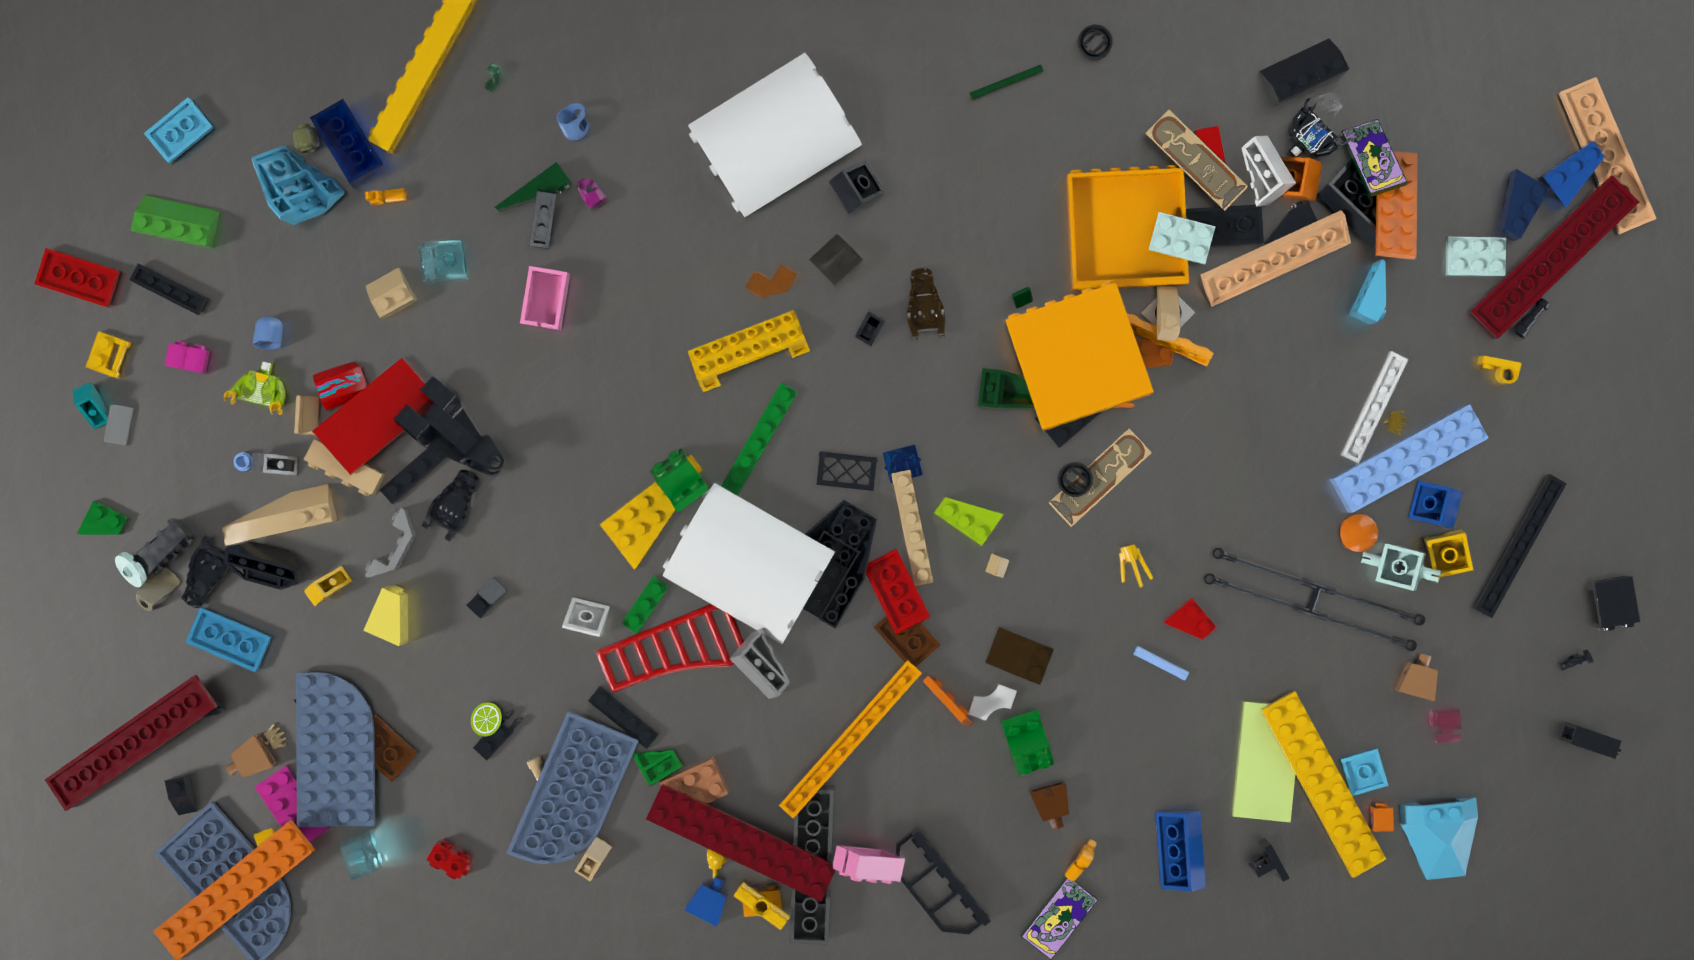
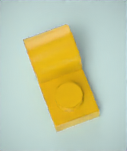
(1501, 365)

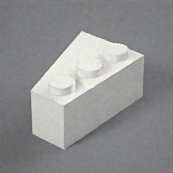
(1267, 170)

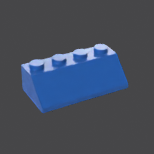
(1180, 850)

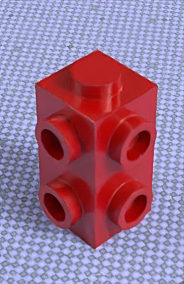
(450, 860)

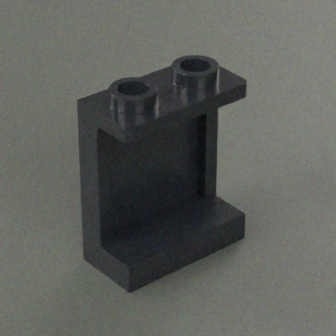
(1615, 602)

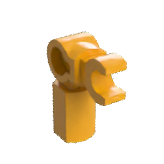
(390, 196)
(1082, 861)

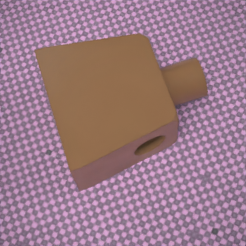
(1419, 679)
(251, 758)

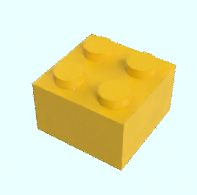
(1448, 552)

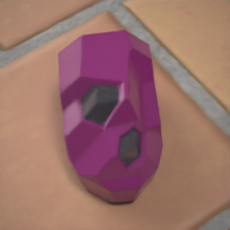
(590, 193)

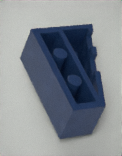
(1521, 204)

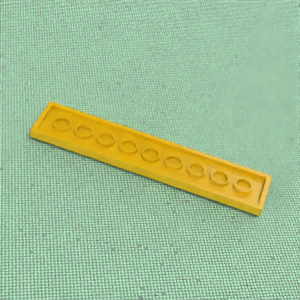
(1323, 784)

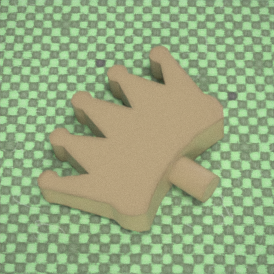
(274, 738)

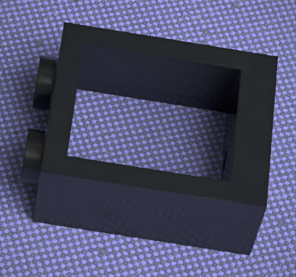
(1591, 740)

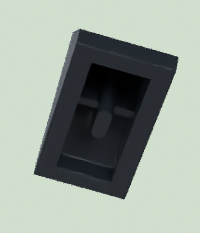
(870, 327)

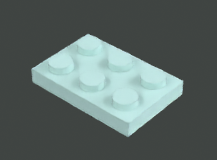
(1181, 238)
(1476, 256)

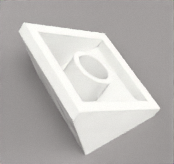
(586, 617)

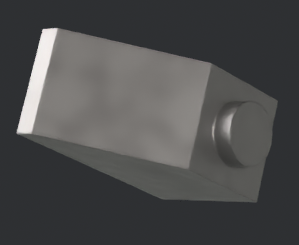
(274, 464)

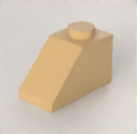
(593, 859)

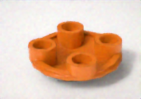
(1359, 532)

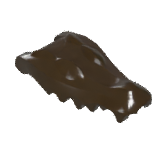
(925, 308)

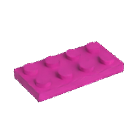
(280, 796)

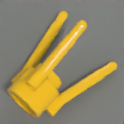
(1131, 553)

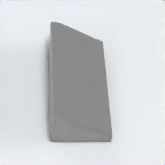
(118, 424)

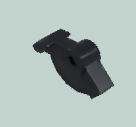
(1576, 659)

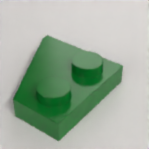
(102, 521)
(657, 765)

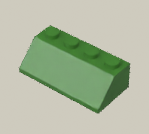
(175, 221)

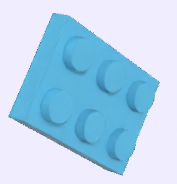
(179, 130)

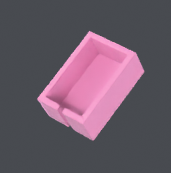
(545, 298)
(868, 864)

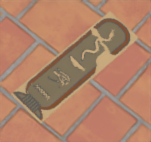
(1196, 160)
(1107, 472)

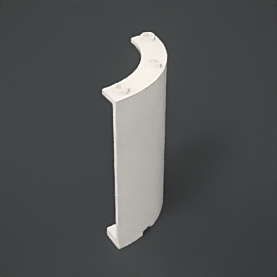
(774, 134)
(747, 563)

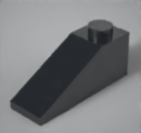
(1295, 219)

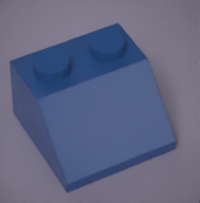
(1435, 504)

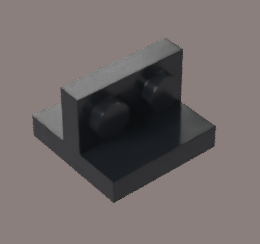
(1269, 862)

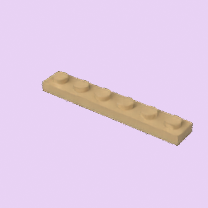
(912, 527)

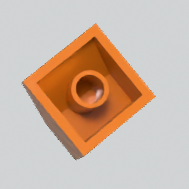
(1306, 174)

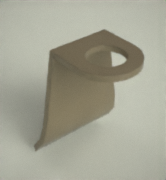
(156, 588)

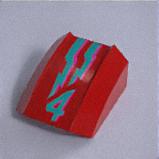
(339, 385)

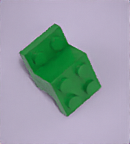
(679, 479)
(1027, 742)

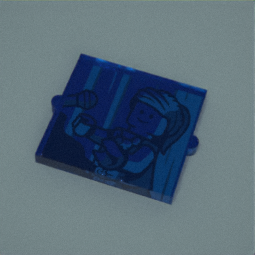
(901, 460)

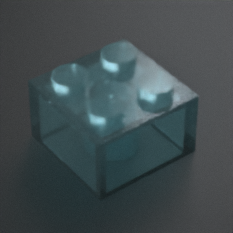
(360, 855)

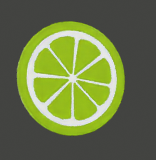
(486, 719)

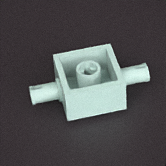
(1411, 559)

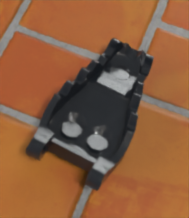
(451, 506)
(205, 571)

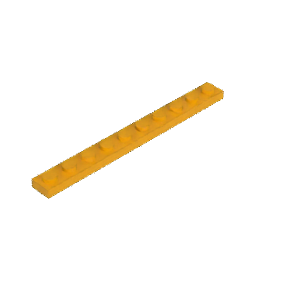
(850, 739)

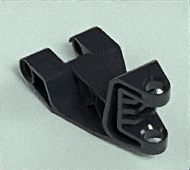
(449, 430)

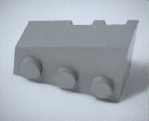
(760, 665)

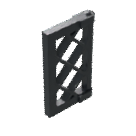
(836, 483)

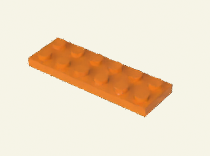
(1398, 214)

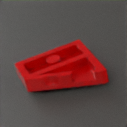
(1191, 620)

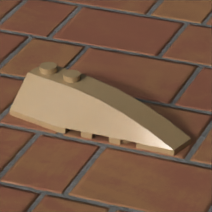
(289, 513)

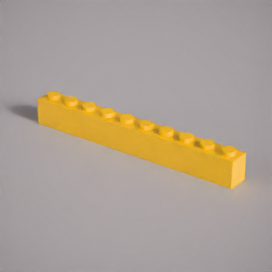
(419, 73)

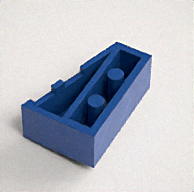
(1573, 172)

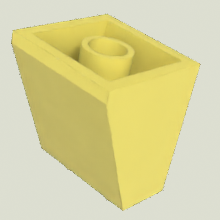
(390, 616)

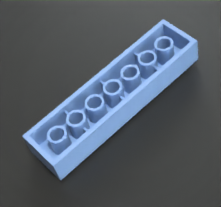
(1409, 458)

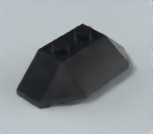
(263, 564)

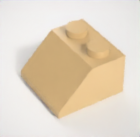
(390, 294)

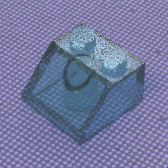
(442, 261)

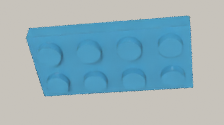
(228, 639)

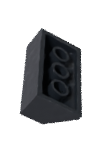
(1304, 71)

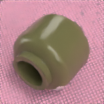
(306, 138)

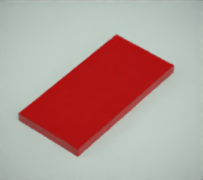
(367, 422)

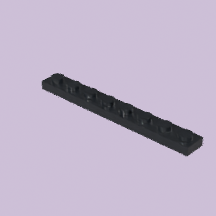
(1520, 545)

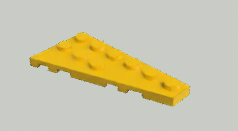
(641, 521)

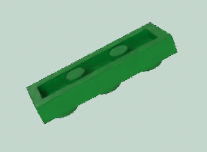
(645, 604)

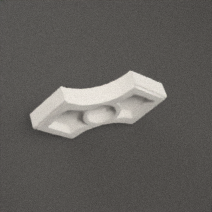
(1000, 698)

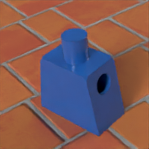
(708, 902)

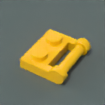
(102, 353)

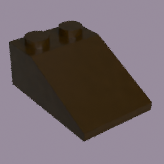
(1019, 655)

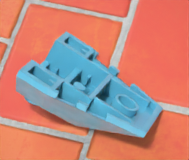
(294, 187)
(1441, 835)

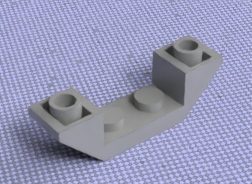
(403, 522)

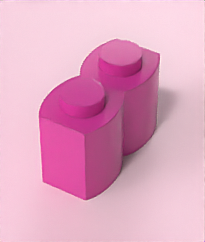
(187, 358)

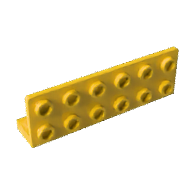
(746, 347)

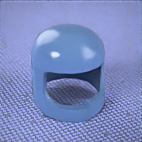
(573, 130)
(269, 330)

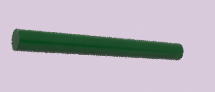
(1005, 82)

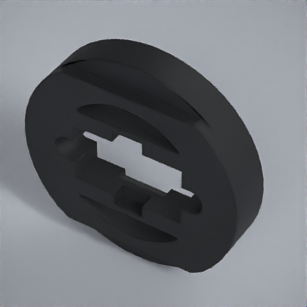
(1097, 29)
(1087, 481)

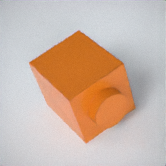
(1381, 817)

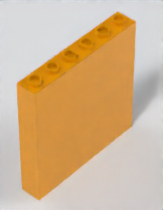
(1114, 223)
(1079, 355)

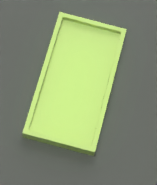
(1263, 773)

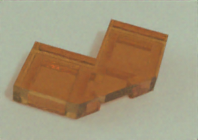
(764, 287)

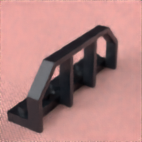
(955, 885)

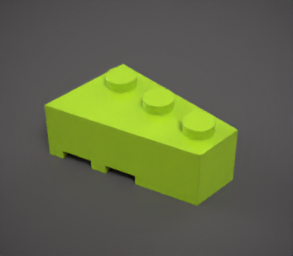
(969, 519)

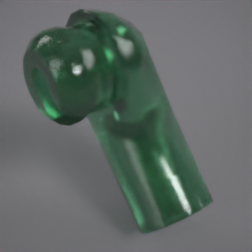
(494, 78)

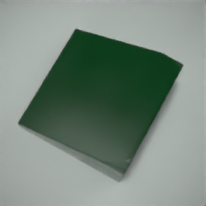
(1022, 297)

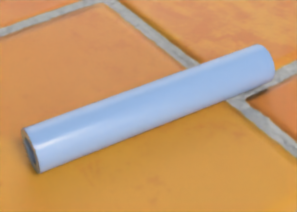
(1161, 663)

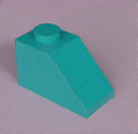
(90, 405)

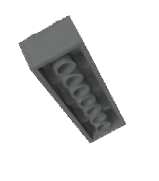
(814, 834)

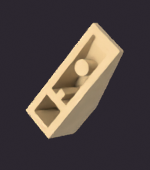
(1168, 313)

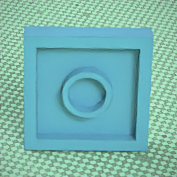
(1363, 772)

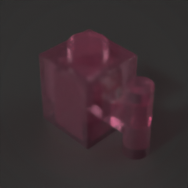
(1446, 721)

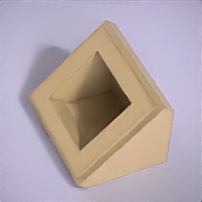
(997, 565)

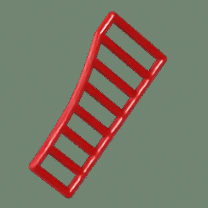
(667, 667)

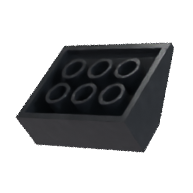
(1347, 193)

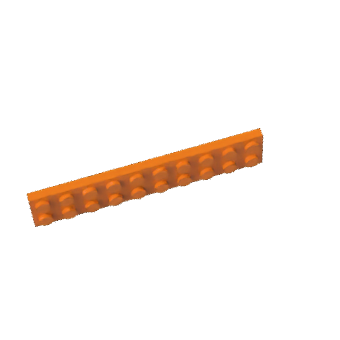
(234, 890)

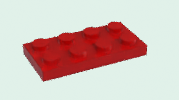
(77, 277)
(896, 592)

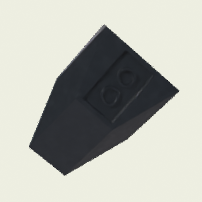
(850, 536)

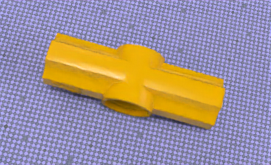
(772, 913)

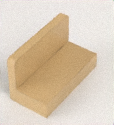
(307, 414)

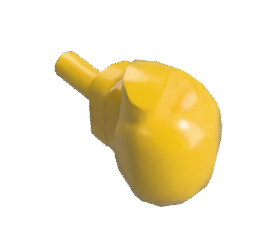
(715, 861)

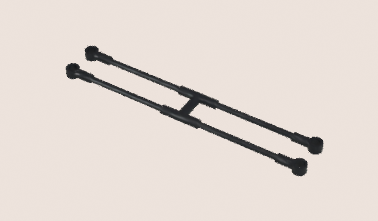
(1317, 588)

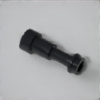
(1522, 329)

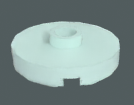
(130, 570)

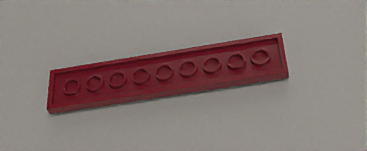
(1554, 256)
(131, 742)
(741, 842)

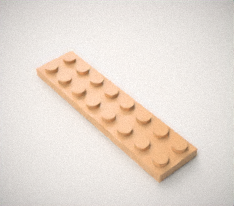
(1594, 122)
(1276, 258)

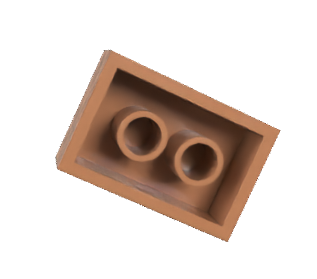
(700, 781)

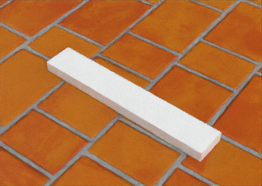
(1374, 407)

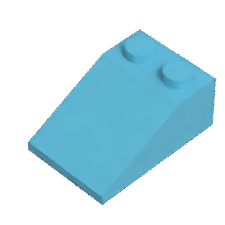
(1372, 296)

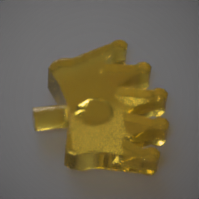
(1395, 421)

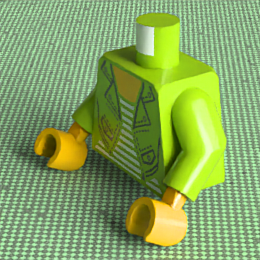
(259, 389)

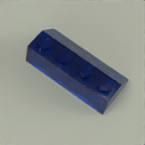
(347, 142)

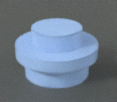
(243, 461)

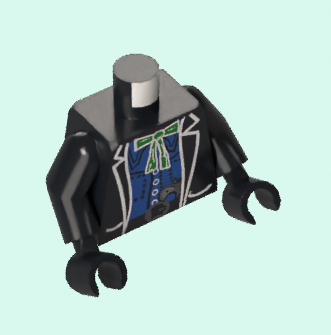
(1312, 134)

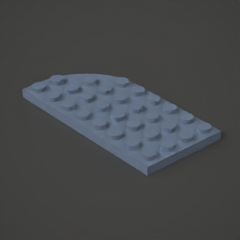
(333, 753)
(572, 791)
(205, 852)

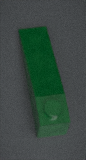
(550, 179)

